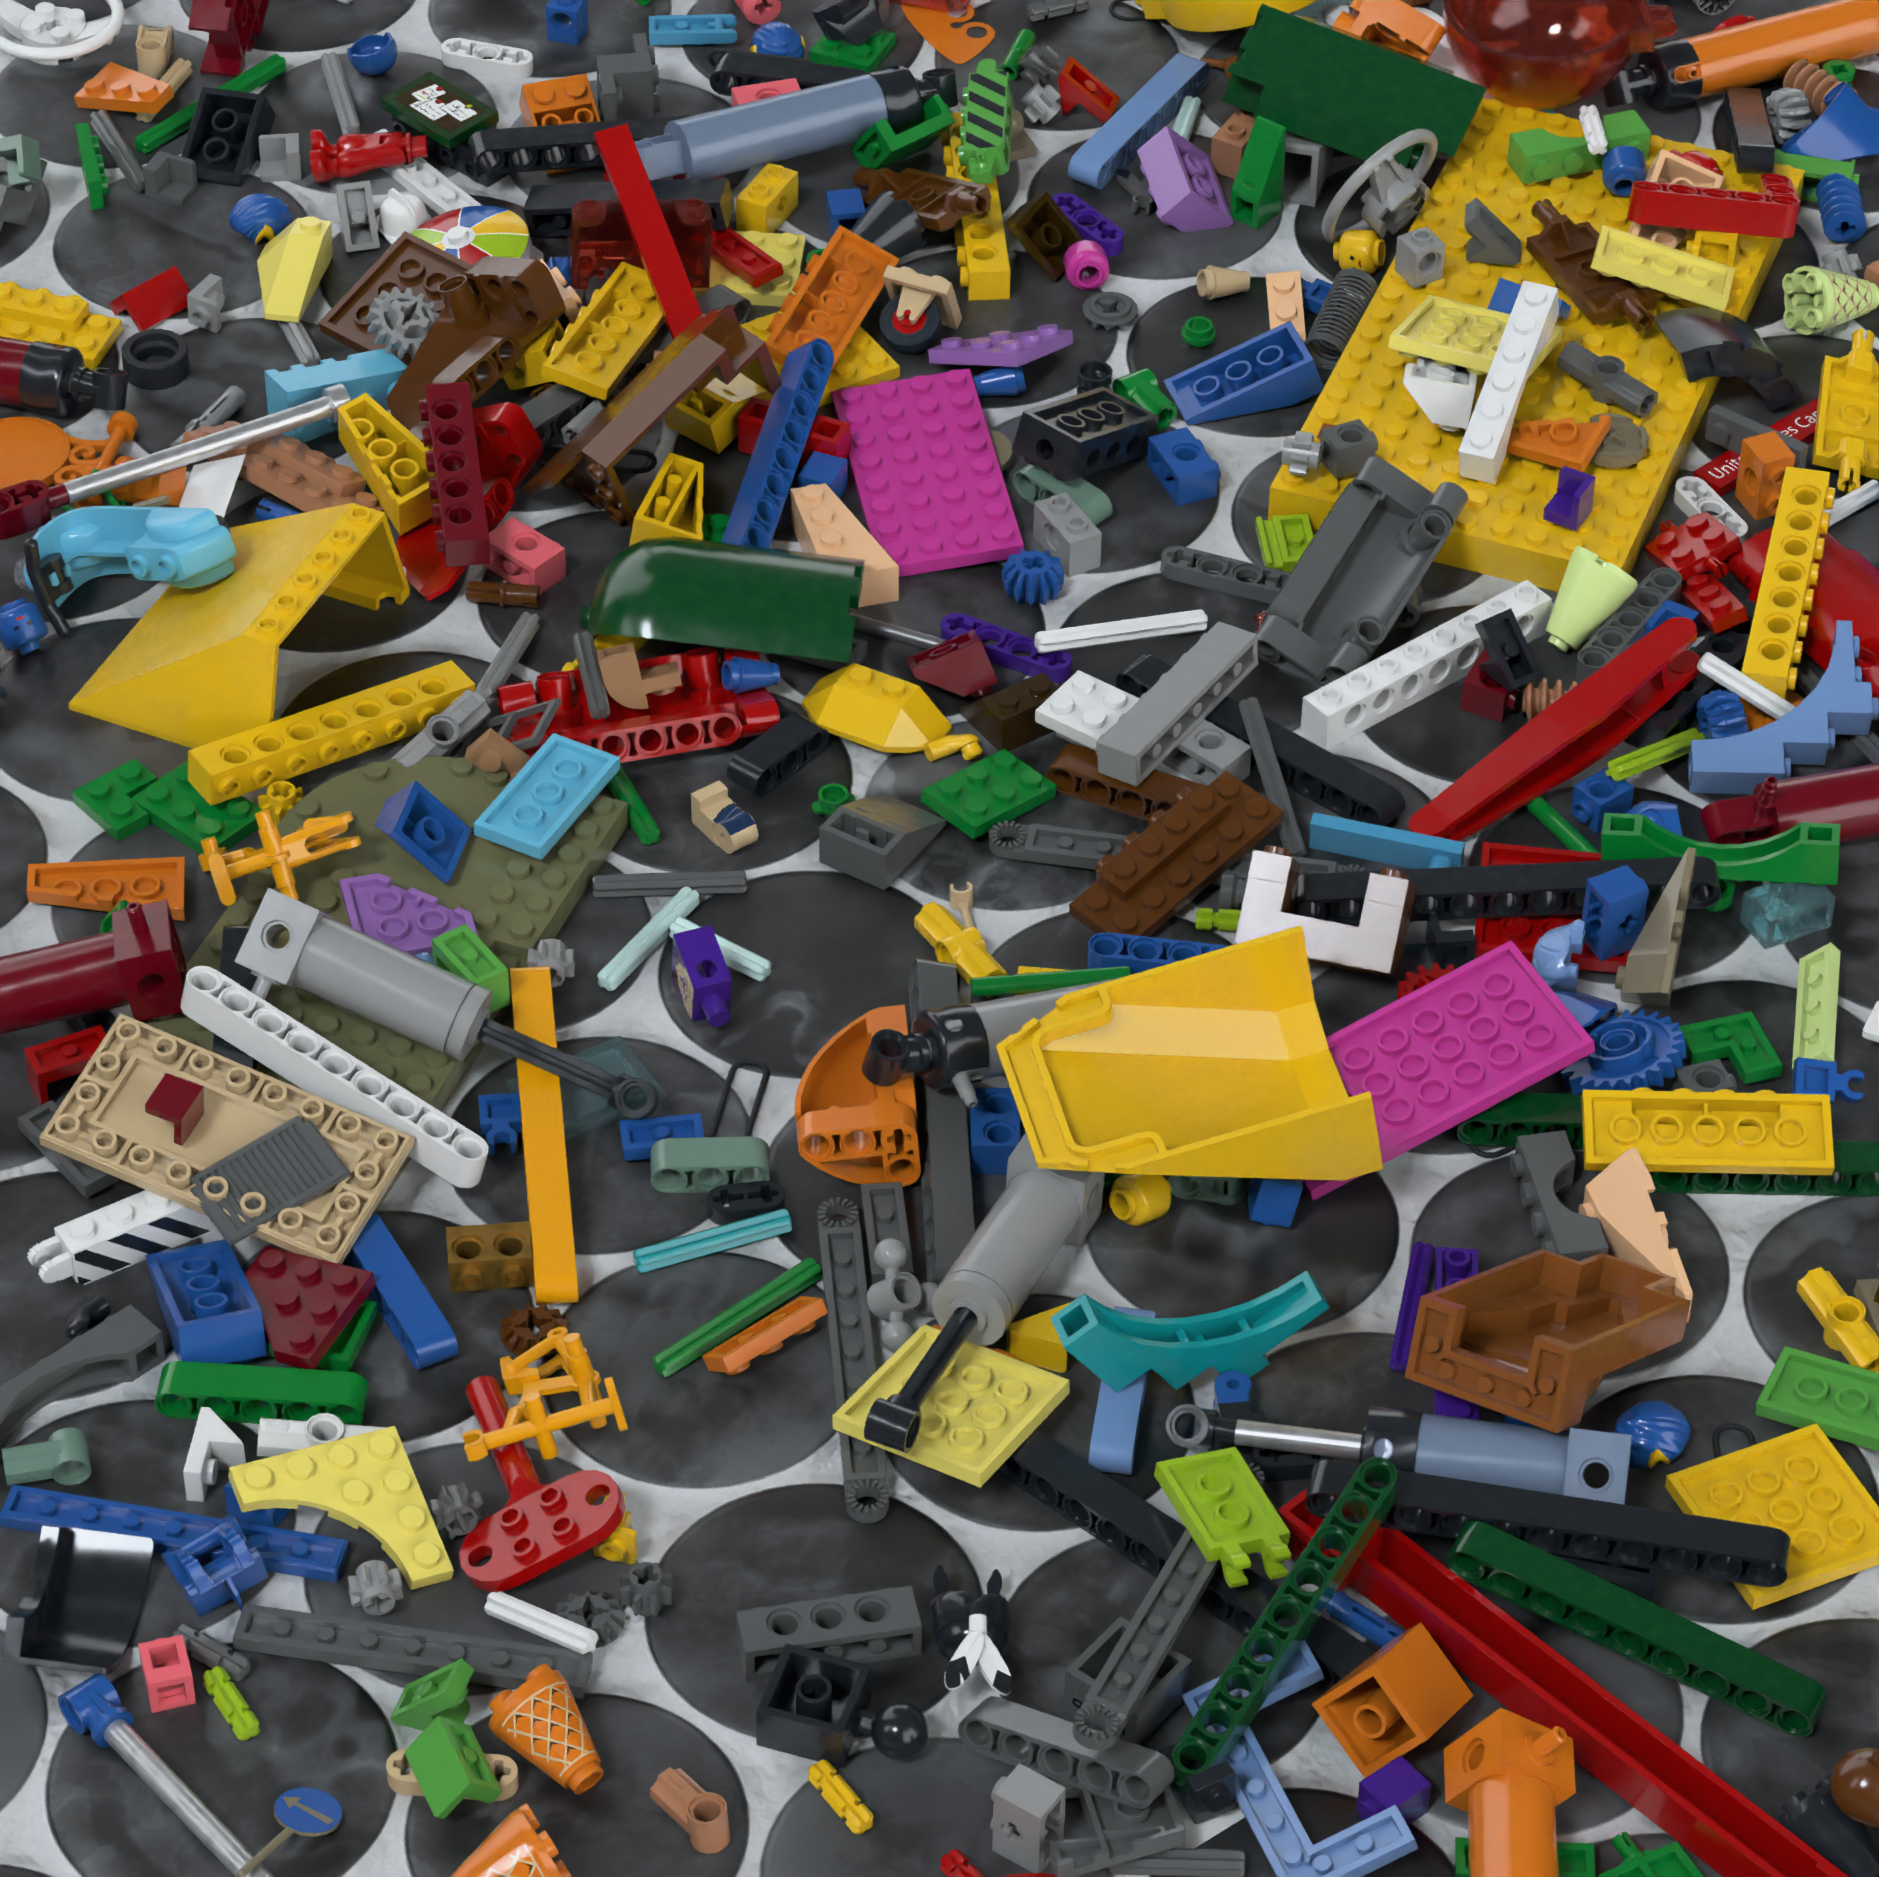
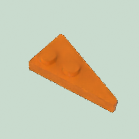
(1559, 441)

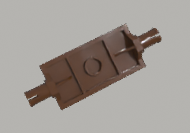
(934, 197)
(1567, 254)

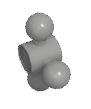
(897, 1294)

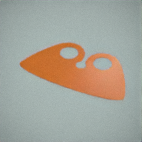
(948, 41)

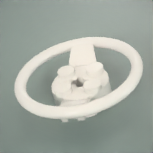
(55, 31)

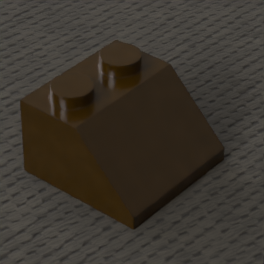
(1008, 714)

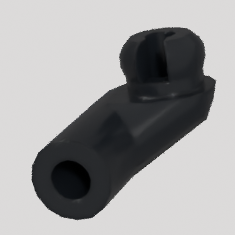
(85, 1316)

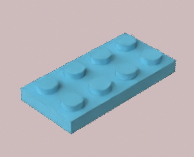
(547, 796)

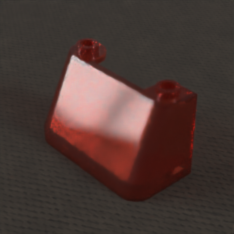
(603, 239)

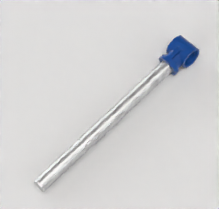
(98, 1708)

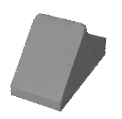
(357, 216)

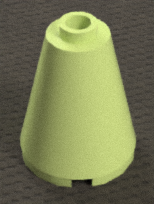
(1586, 599)

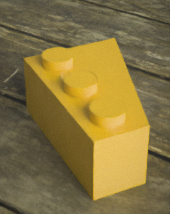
(672, 502)

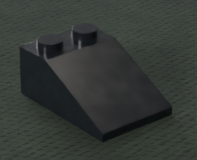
(227, 134)

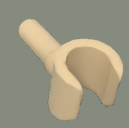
(962, 902)

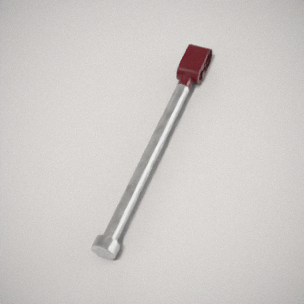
(30, 503)

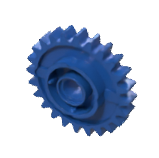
(1628, 1054)

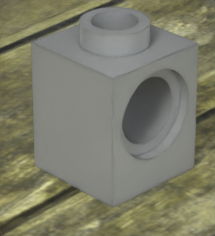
(1419, 257)

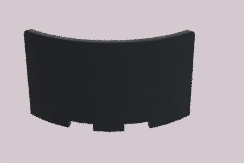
(1724, 345)
(83, 1600)

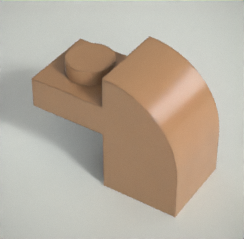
(630, 684)

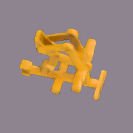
(277, 852)
(529, 1416)

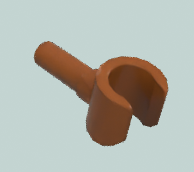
(1222, 63)

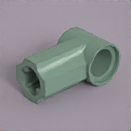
(61, 1457)

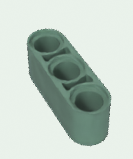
(1037, 484)
(707, 1162)

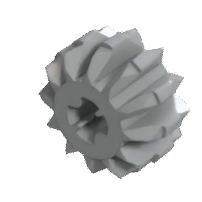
(1787, 113)

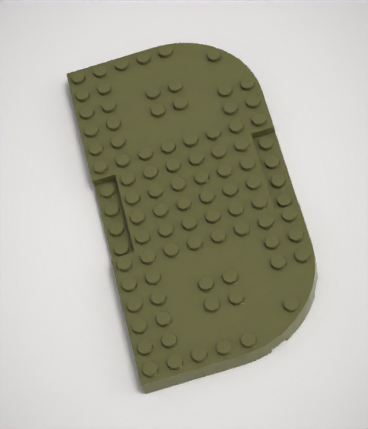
(507, 892)

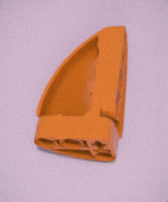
(1393, 25)
(850, 1123)

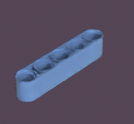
(1118, 1419)

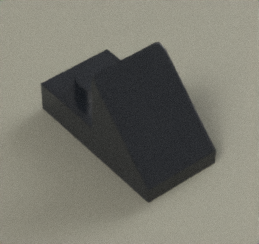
(1509, 654)

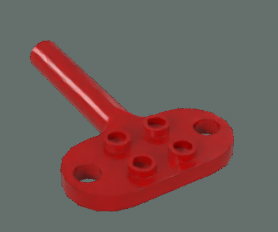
(540, 1521)

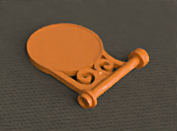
(44, 452)

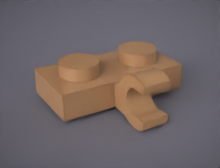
(495, 753)

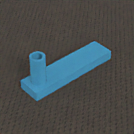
(1383, 843)

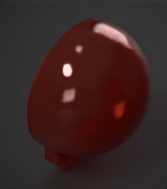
(1550, 49)

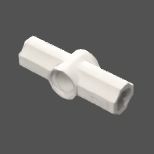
(285, 1436)

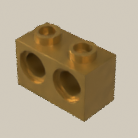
(489, 1256)

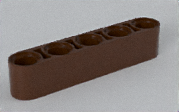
(1078, 777)

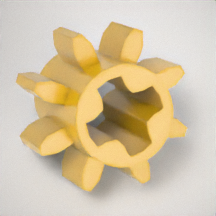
(280, 799)

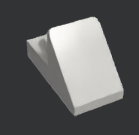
(211, 1449)

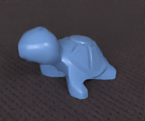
(1554, 953)

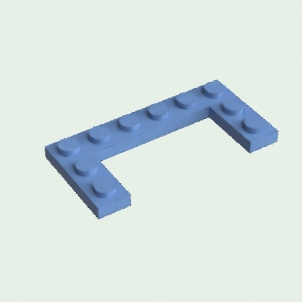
(1271, 1815)

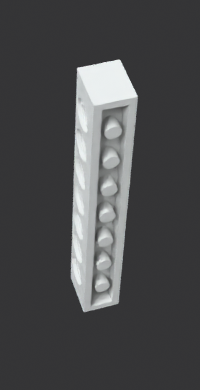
(1415, 669)

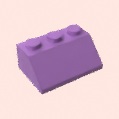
(1183, 183)

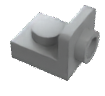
(206, 302)

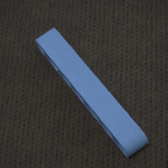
(1138, 121)

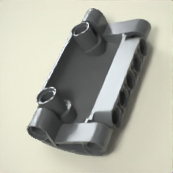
(1357, 573)

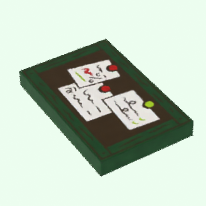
(439, 110)

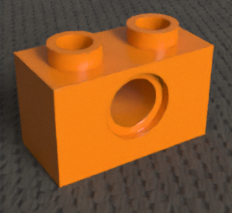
(1762, 473)

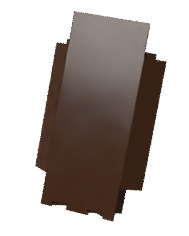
(704, 350)

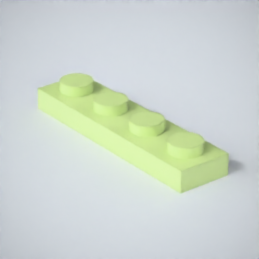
(1817, 1004)

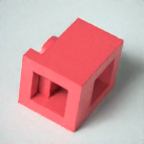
(167, 1673)

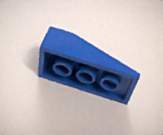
(1248, 378)
(207, 1304)

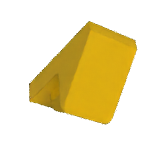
(1037, 1341)

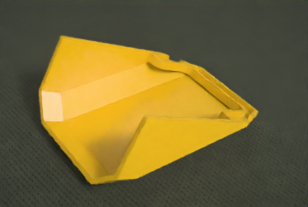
(1193, 1073)

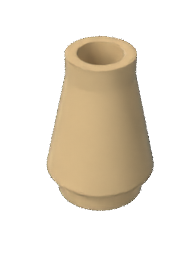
(1220, 282)

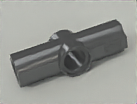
(1607, 379)

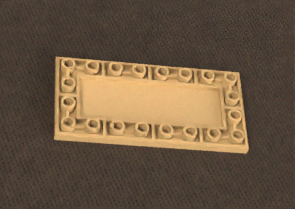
(109, 1130)

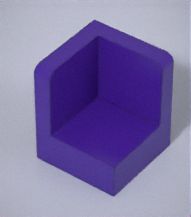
(1573, 499)

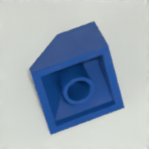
(424, 829)

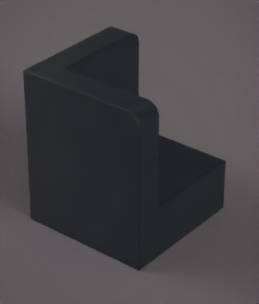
(1448, 946)

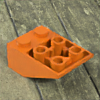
(558, 102)

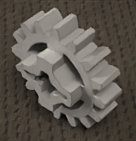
(389, 313)

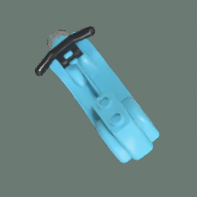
(142, 539)

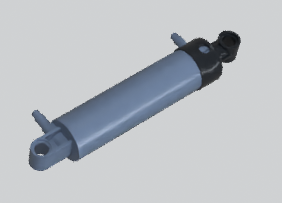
(793, 123)

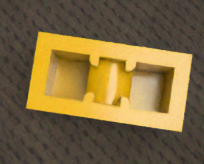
(767, 199)

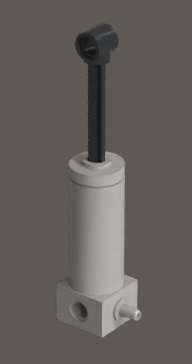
(403, 994)
(993, 1278)

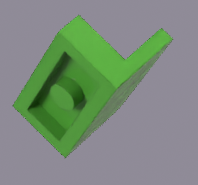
(451, 1766)

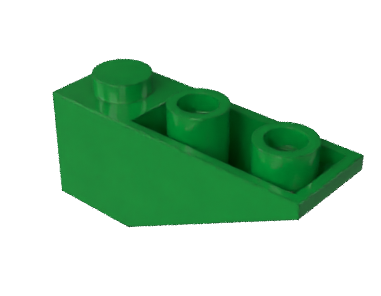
(1259, 180)

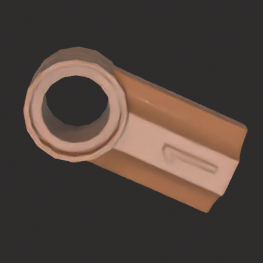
(695, 1810)

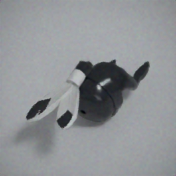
(971, 1632)

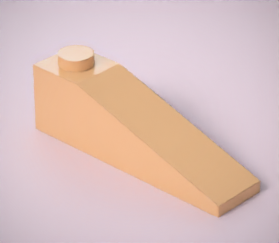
(1629, 1220)

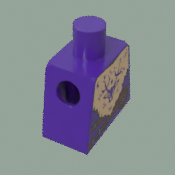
(704, 990)

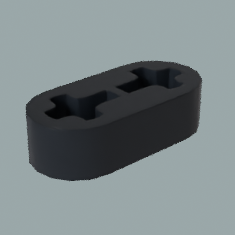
(744, 1201)
(1286, 1465)

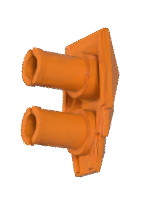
(167, 483)

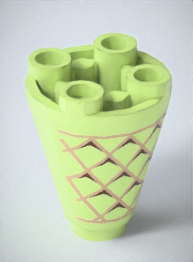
(1823, 299)

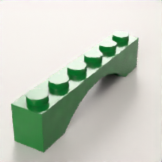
(1796, 856)

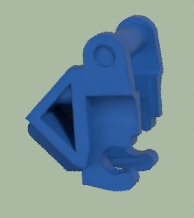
(222, 1578)

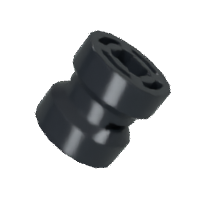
(1093, 375)

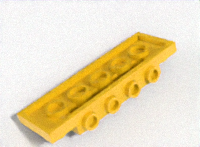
(56, 320)
(606, 335)
(1709, 1131)

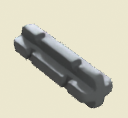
(1054, 8)
(214, 1653)

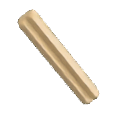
(175, 77)

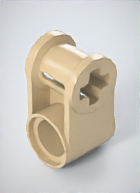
(154, 50)

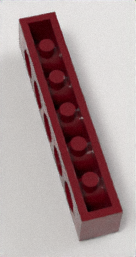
(456, 474)

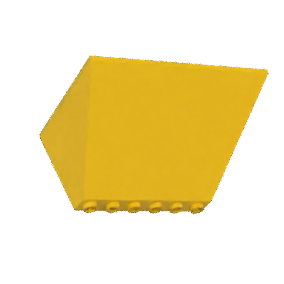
(210, 653)

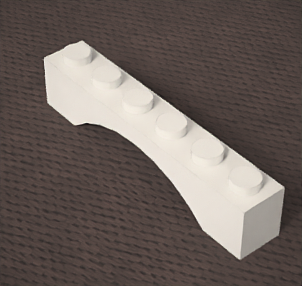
(1494, 413)

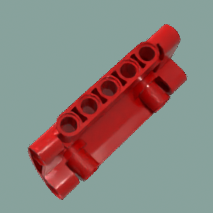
(1844, 592)
(687, 720)

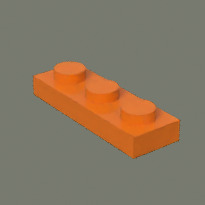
(765, 1335)

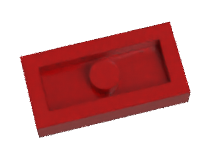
(154, 299)

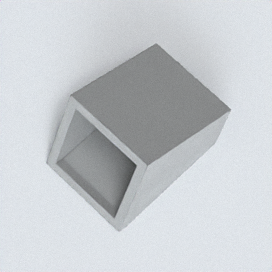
(1305, 169)

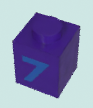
(1393, 1785)

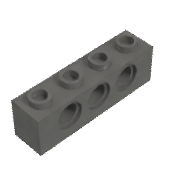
(847, 1626)

